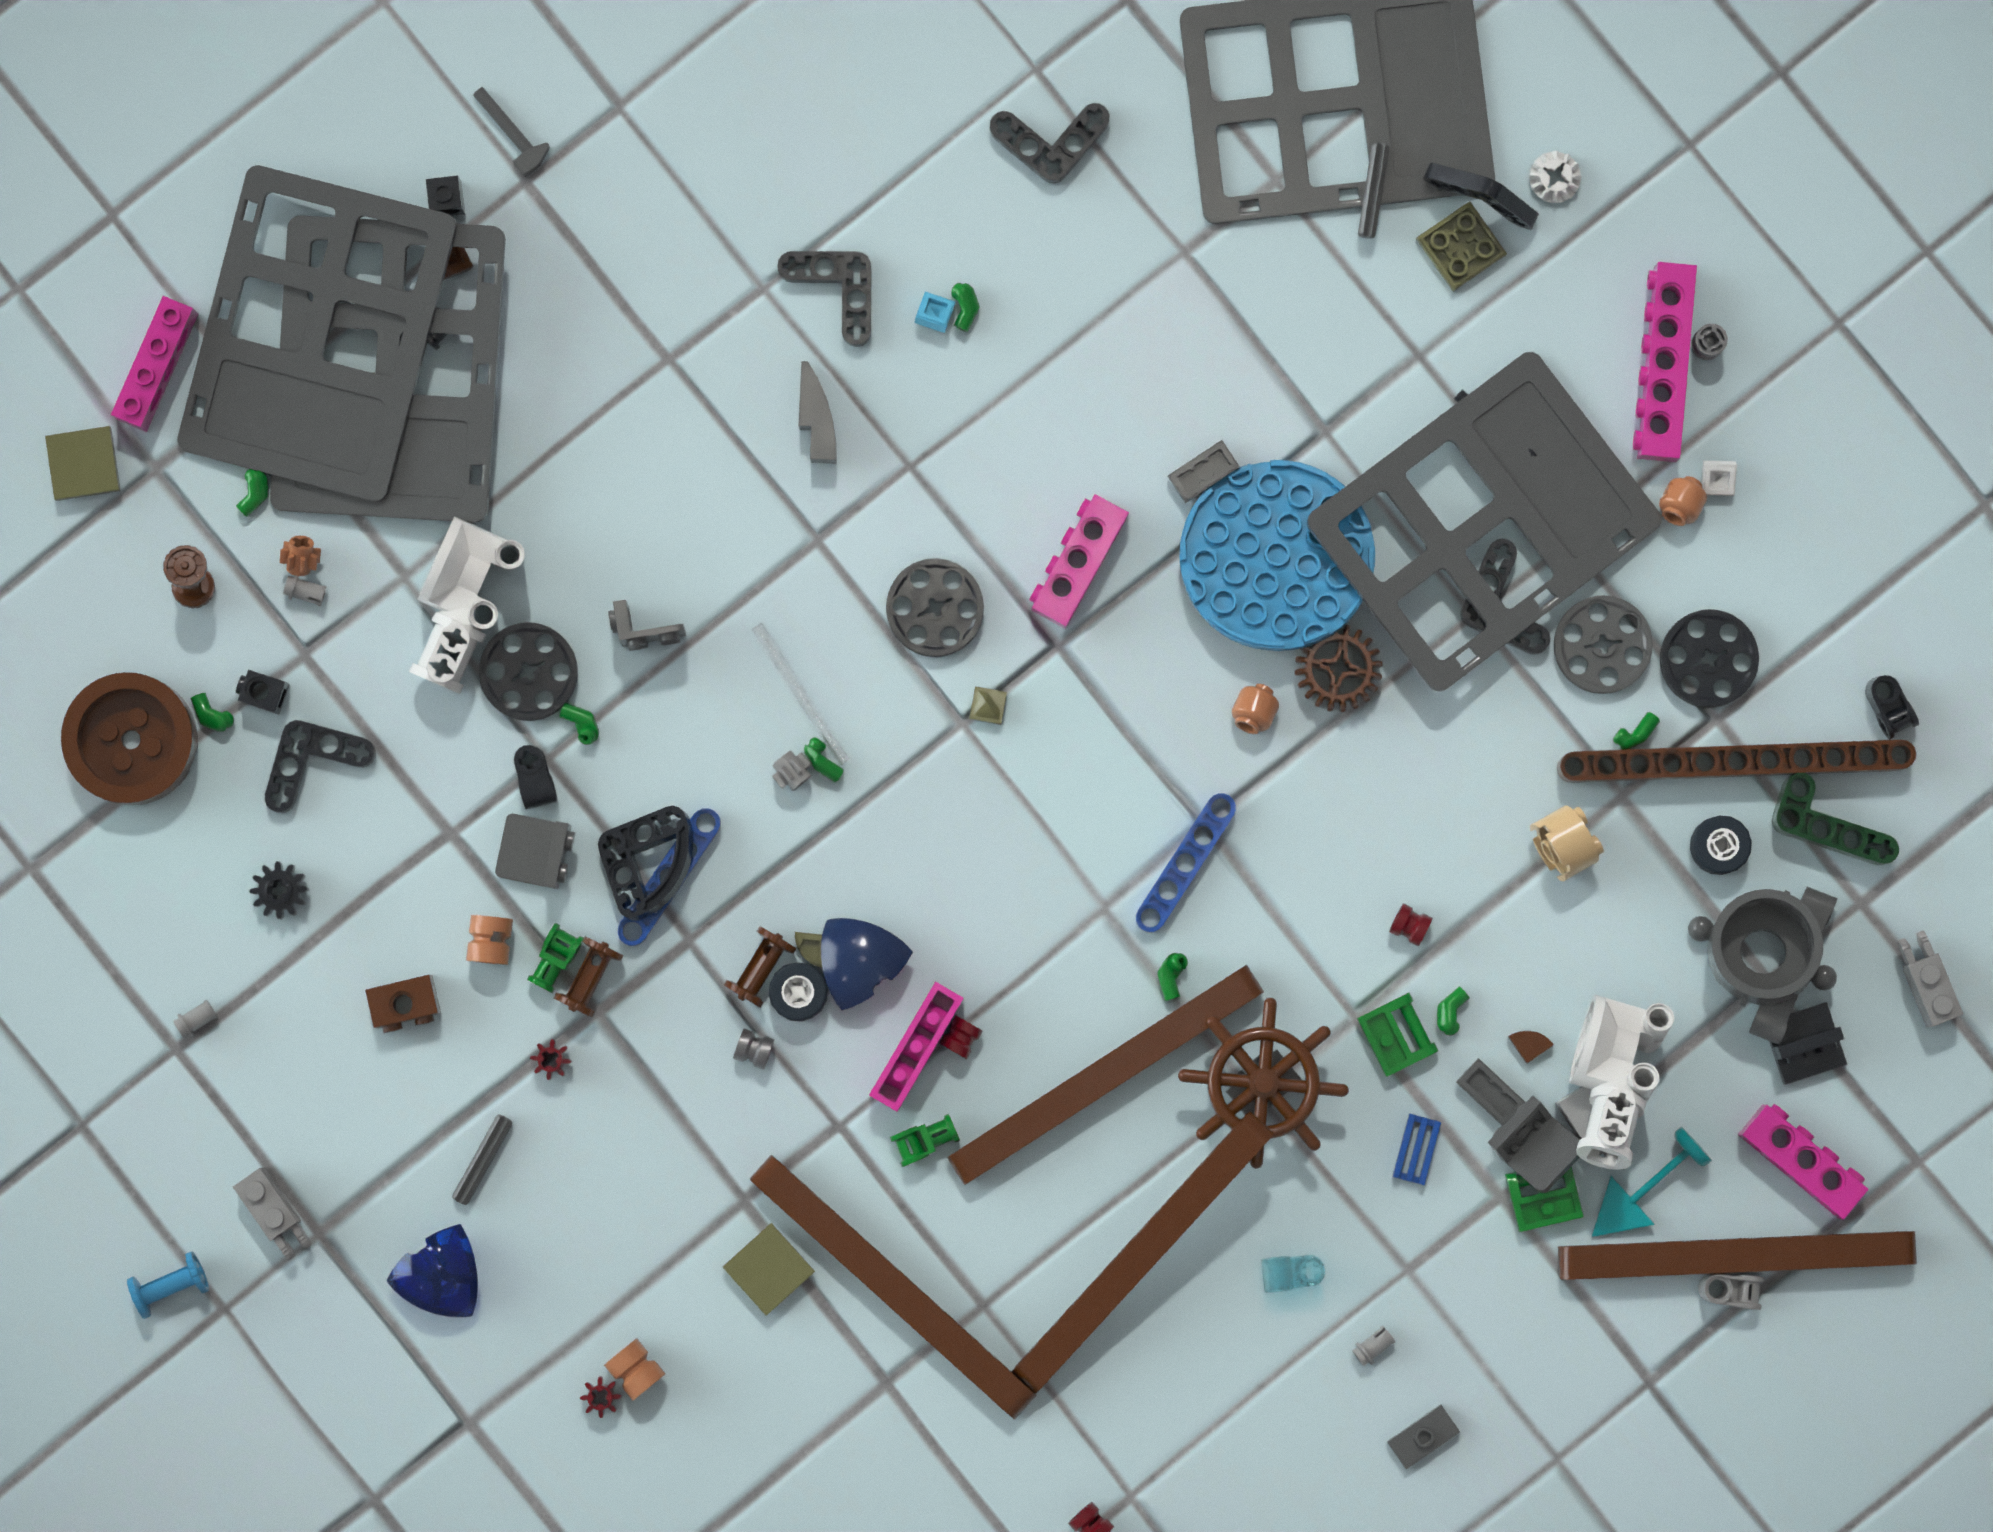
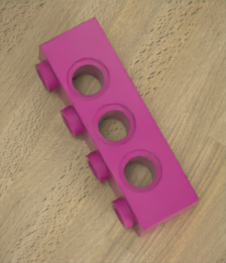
(154, 363)
(1061, 609)
(916, 1046)
(1759, 1134)

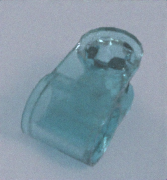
(1285, 1274)

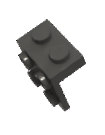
(635, 640)
(534, 851)
(1535, 1145)

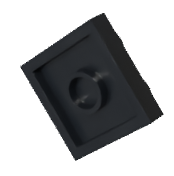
(1809, 1045)

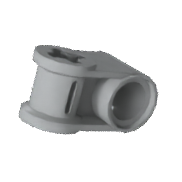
(1738, 1290)

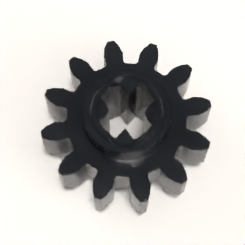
(271, 881)

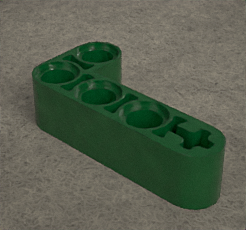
(1835, 827)

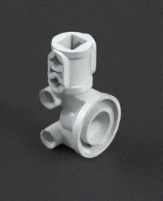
(453, 590)
(1618, 1088)

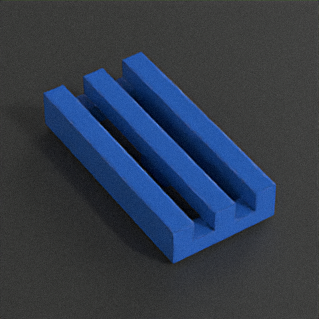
(1416, 1150)

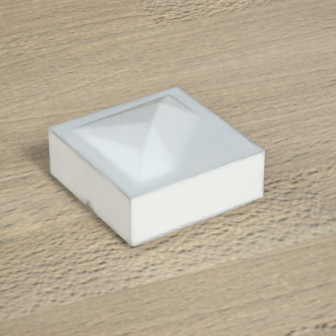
(1719, 477)

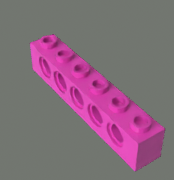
(1682, 281)

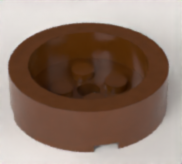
(95, 734)

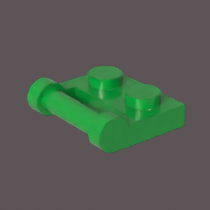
(1388, 1040)
(1544, 1208)

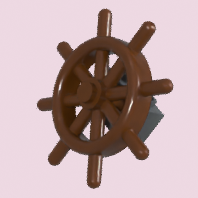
(1266, 1079)

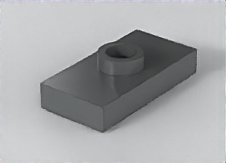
(1203, 471)
(1490, 1092)
(1423, 1436)

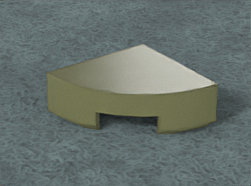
(809, 947)

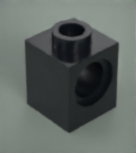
(446, 195)
(276, 694)

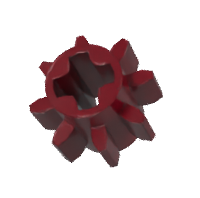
(541, 1058)
(591, 1397)

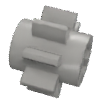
(791, 770)

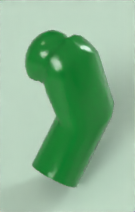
(968, 303)
(257, 491)
(209, 717)
(584, 722)
(1639, 734)
(821, 763)
(1169, 972)
(1447, 1011)

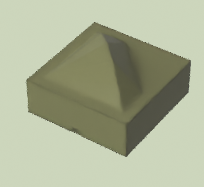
(988, 705)

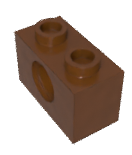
(383, 1003)

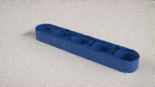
(702, 842)
(1197, 851)

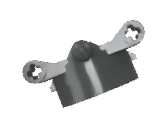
(1799, 928)

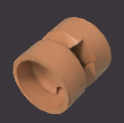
(489, 939)
(634, 1369)

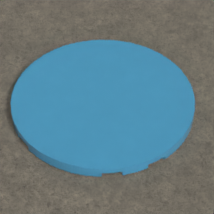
(1258, 565)

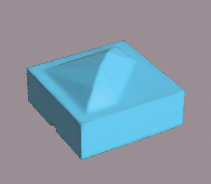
(934, 312)

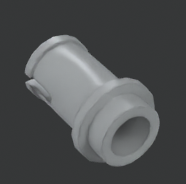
(304, 590)
(195, 1019)
(1373, 1346)

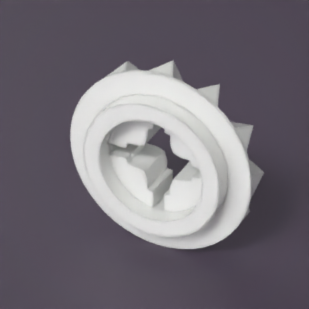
(1540, 179)

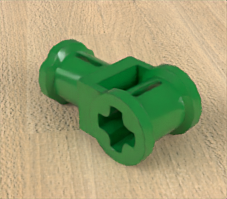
(555, 955)
(922, 1140)

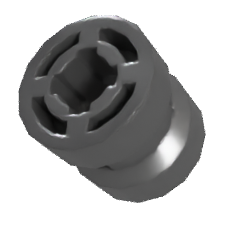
(1706, 347)
(753, 1048)

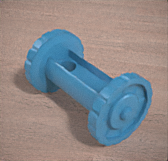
(167, 1285)

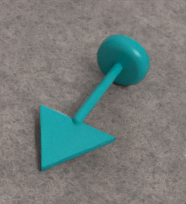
(1620, 1210)

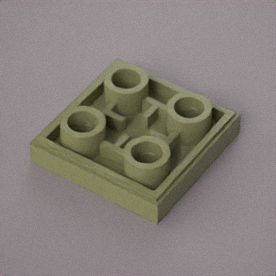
(1461, 246)
(82, 463)
(768, 1269)

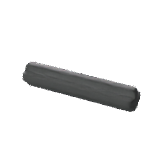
(1373, 190)
(482, 1159)

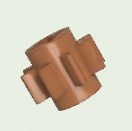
(300, 555)

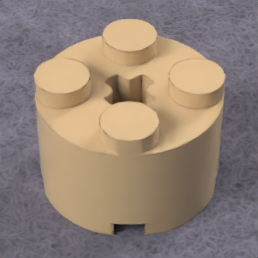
(1566, 842)

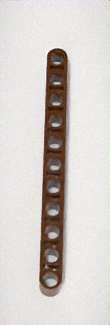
(1752, 761)
(1104, 1075)
(1142, 1252)
(1737, 1255)
(892, 1287)

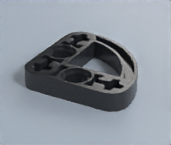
(631, 846)

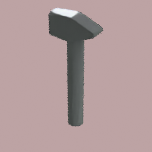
(531, 156)

